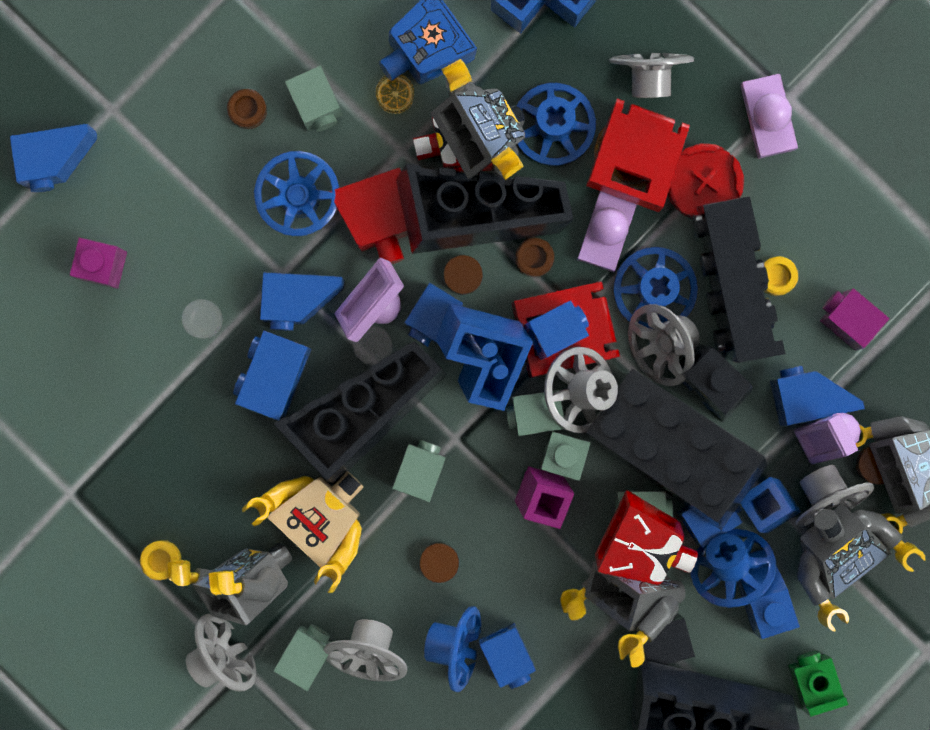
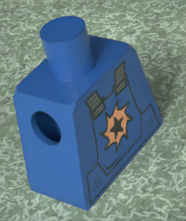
(426, 43)

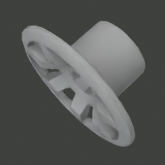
(651, 76)
(667, 341)
(586, 389)
(827, 490)
(369, 648)
(216, 658)

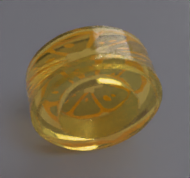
(395, 95)

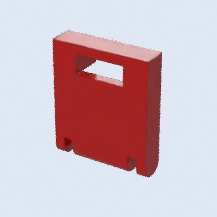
(641, 147)
(596, 311)

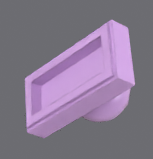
(769, 116)
(606, 231)
(371, 301)
(829, 437)

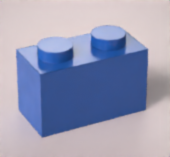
(271, 375)

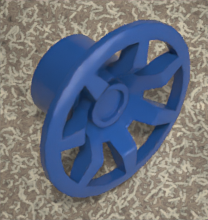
(555, 122)
(296, 194)
(657, 285)
(731, 563)
(450, 647)

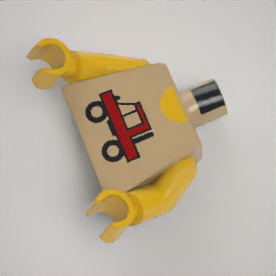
(316, 520)

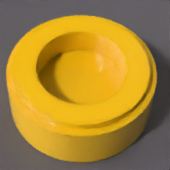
(781, 275)
(155, 559)

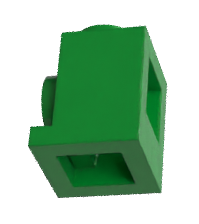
(803, 674)

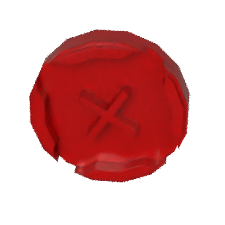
(705, 177)

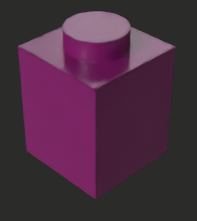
(98, 263)
(853, 318)
(544, 497)

